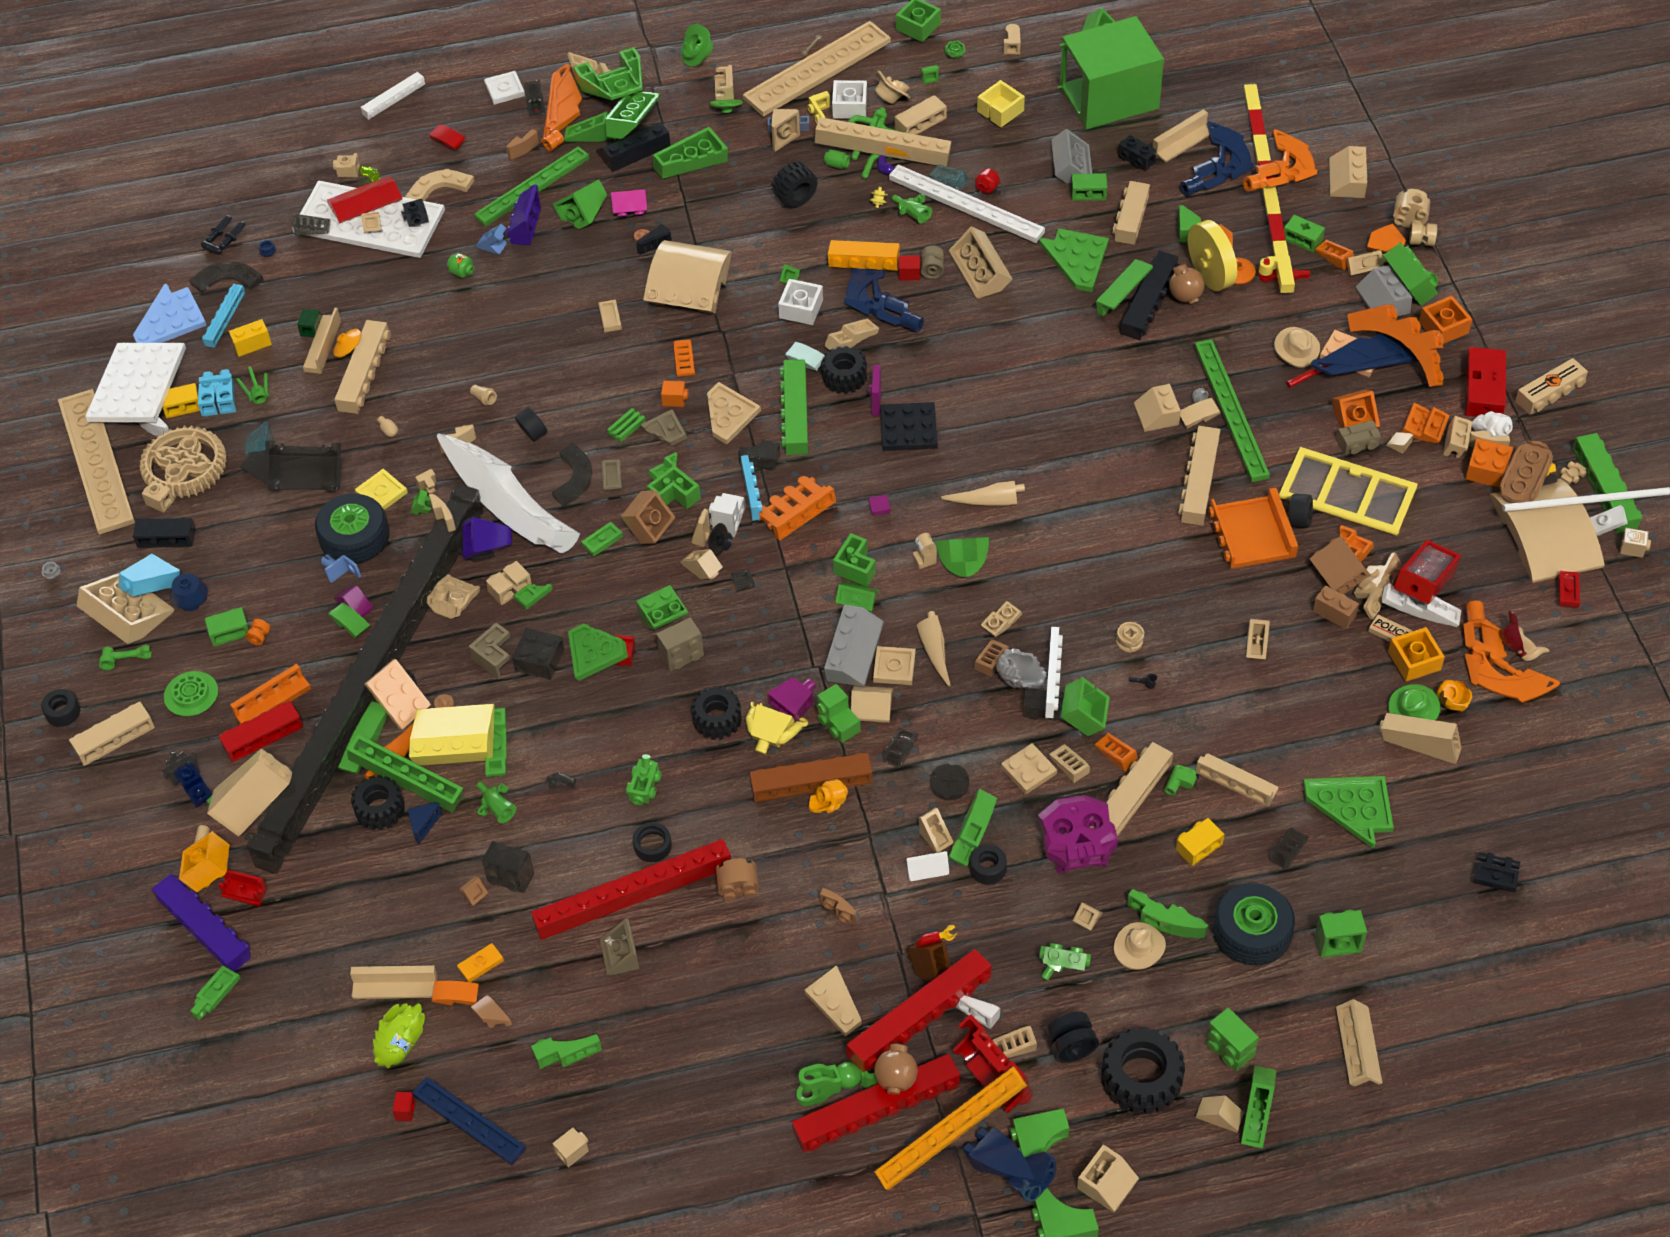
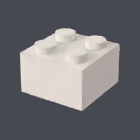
(849, 98)
(800, 301)

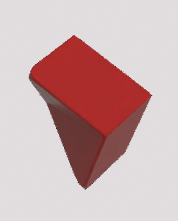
(404, 1106)

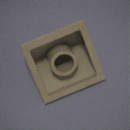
(619, 949)

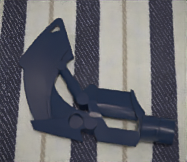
(1238, 165)
(859, 299)

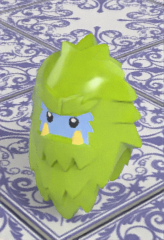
(397, 1034)

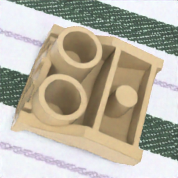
(451, 596)

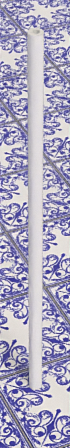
(1586, 499)

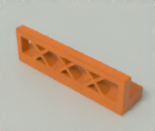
(286, 690)

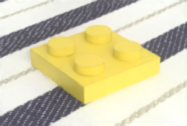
(383, 489)

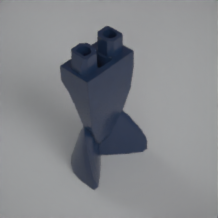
(1001, 1157)

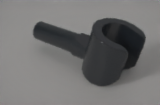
(1149, 681)

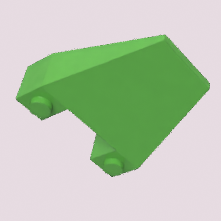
(615, 82)

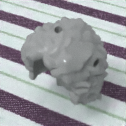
(1021, 669)

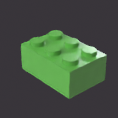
(1412, 273)

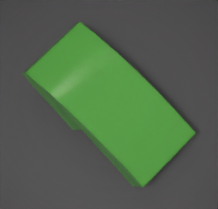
(349, 619)

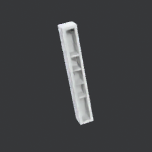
(392, 95)

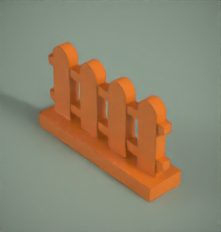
(804, 510)

